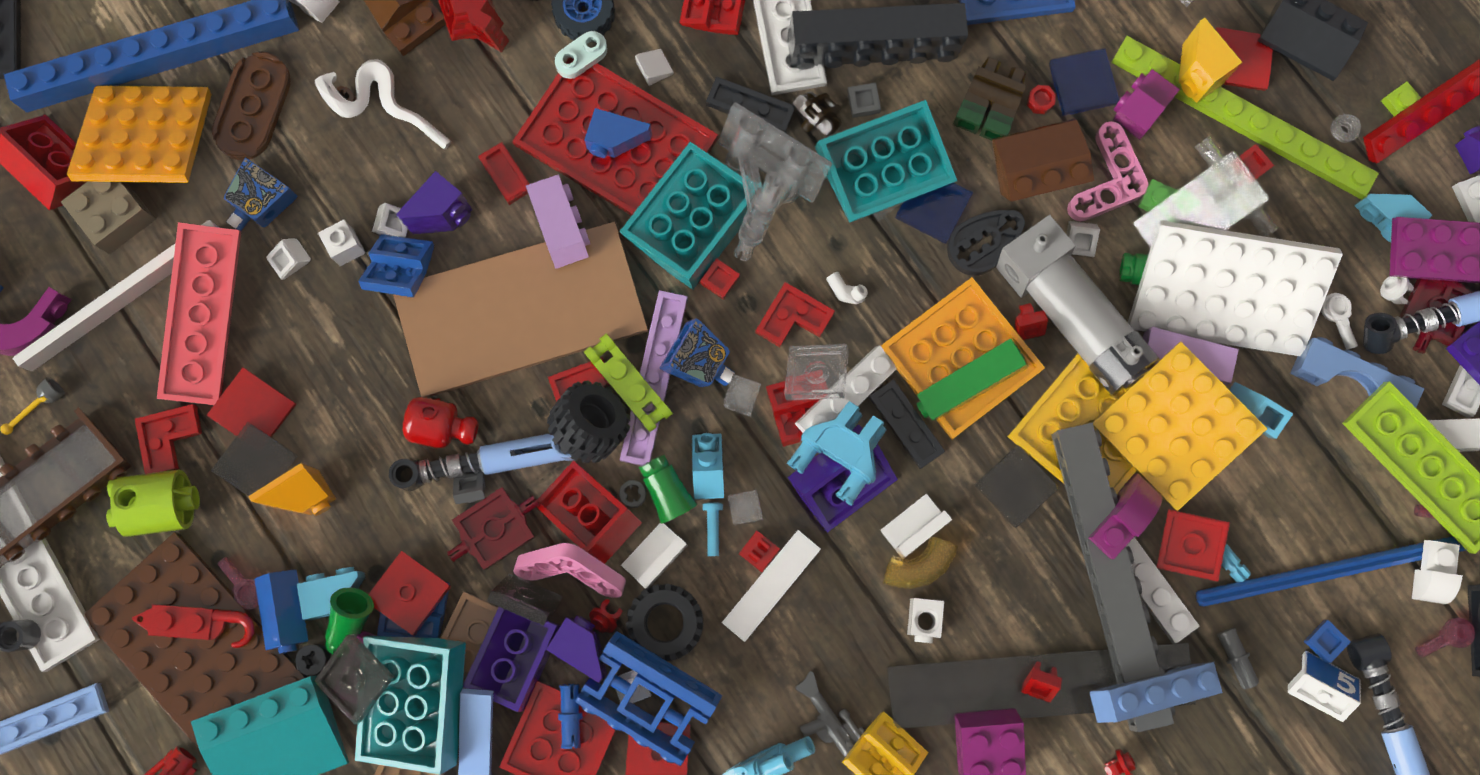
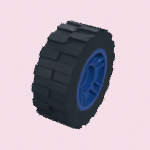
(576, 23)

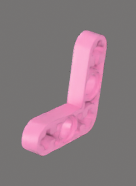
(1118, 185)
(575, 561)

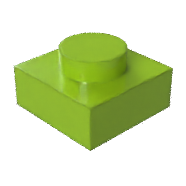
(1400, 98)

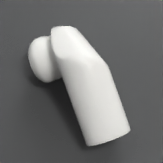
(845, 292)

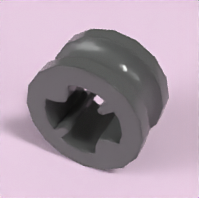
(623, 496)

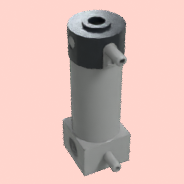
(1043, 266)

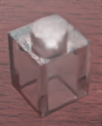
(742, 395)

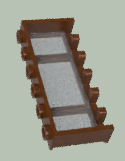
(54, 483)

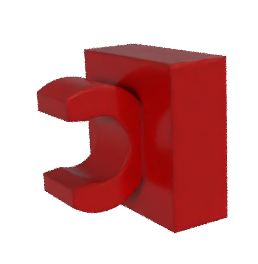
(1030, 323)
(759, 551)
(1042, 684)

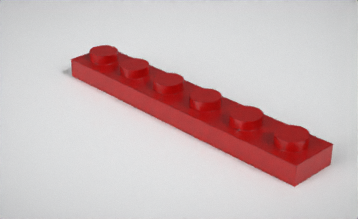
(1423, 114)

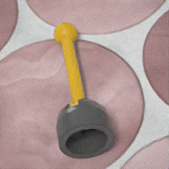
(47, 392)

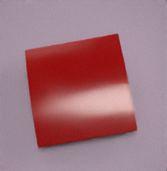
(713, 15)
(1255, 58)
(253, 402)
(787, 413)

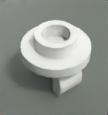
(1394, 289)

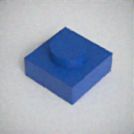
(1327, 641)

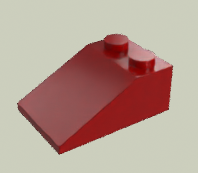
(587, 513)

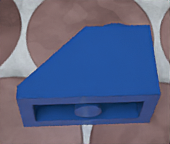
(614, 134)

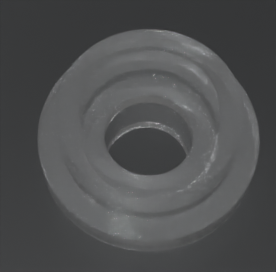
(1351, 123)

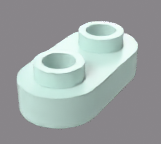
(583, 56)

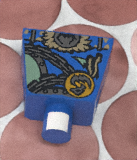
(256, 196)
(698, 356)

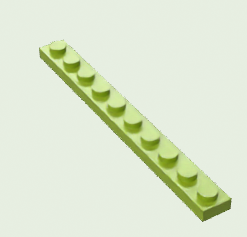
(1255, 123)

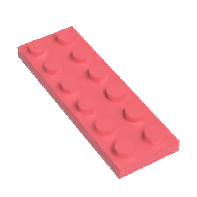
(198, 314)

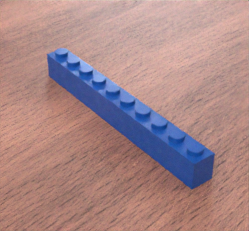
(150, 53)

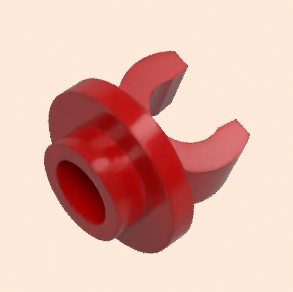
(602, 619)
(1122, 764)

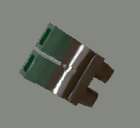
(992, 91)

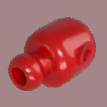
(436, 423)

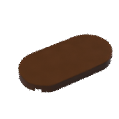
(251, 106)

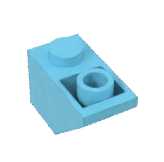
(1383, 207)
(1268, 412)
(707, 466)
(317, 591)

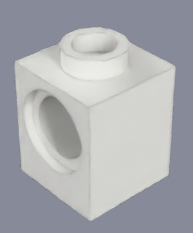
(341, 243)
(932, 607)

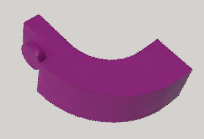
(36, 324)
(1129, 518)

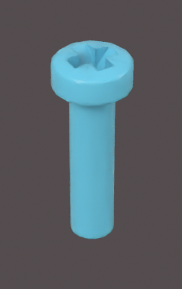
(712, 527)

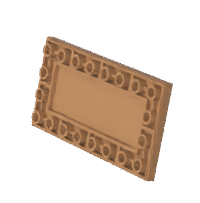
(517, 312)

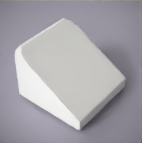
(653, 66)
(387, 221)
(1084, 237)
(288, 257)

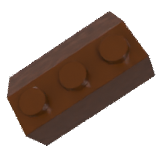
(1042, 160)

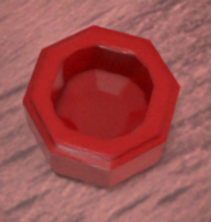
(1041, 99)

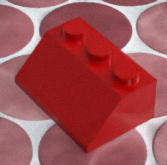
(39, 159)

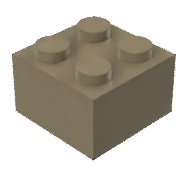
(108, 213)

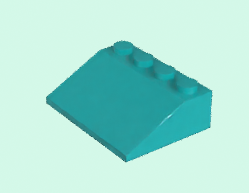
(886, 161)
(689, 215)
(419, 711)
(273, 734)

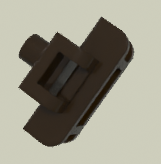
(818, 112)

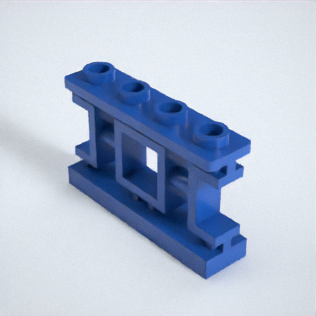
(660, 679)

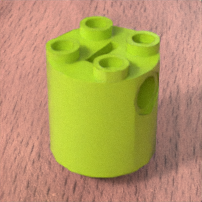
(152, 503)

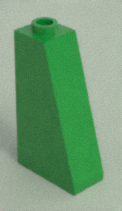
(972, 380)

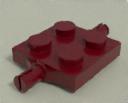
(1429, 294)
(493, 528)

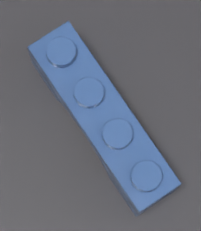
(1324, 361)
(1155, 693)

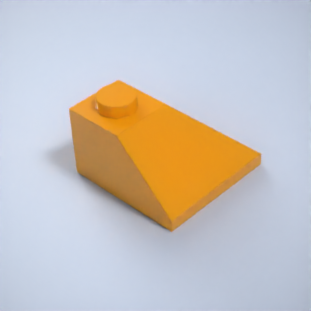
(298, 491)

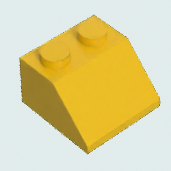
(1205, 62)

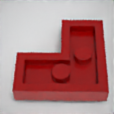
(792, 308)
(158, 433)

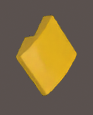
(885, 750)

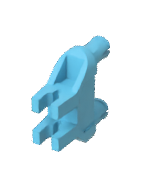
(843, 446)
(775, 759)

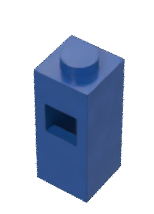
(280, 611)

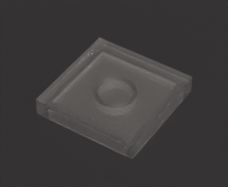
(816, 372)

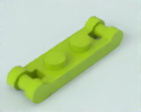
(628, 382)

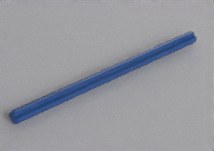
(1315, 574)

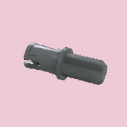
(1238, 658)

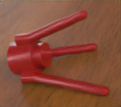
(175, 763)

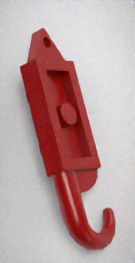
(193, 623)

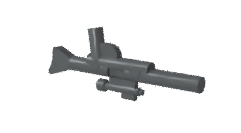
(828, 725)

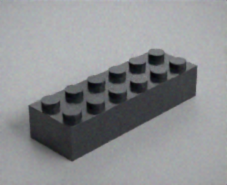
(877, 35)

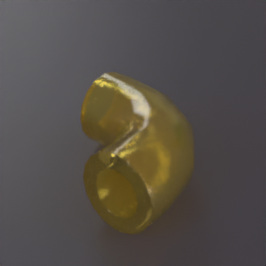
(922, 569)

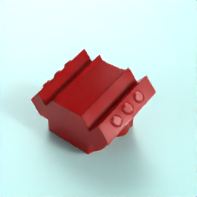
(474, 21)

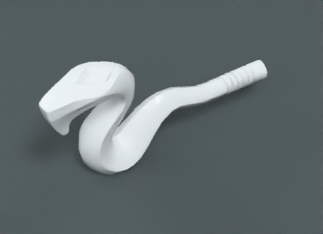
(374, 71)

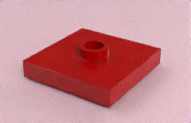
(1193, 545)
(408, 593)
(646, 761)

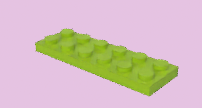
(1421, 461)

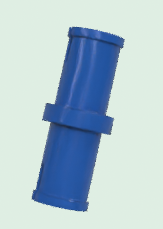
(570, 716)

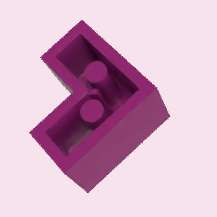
(1140, 109)

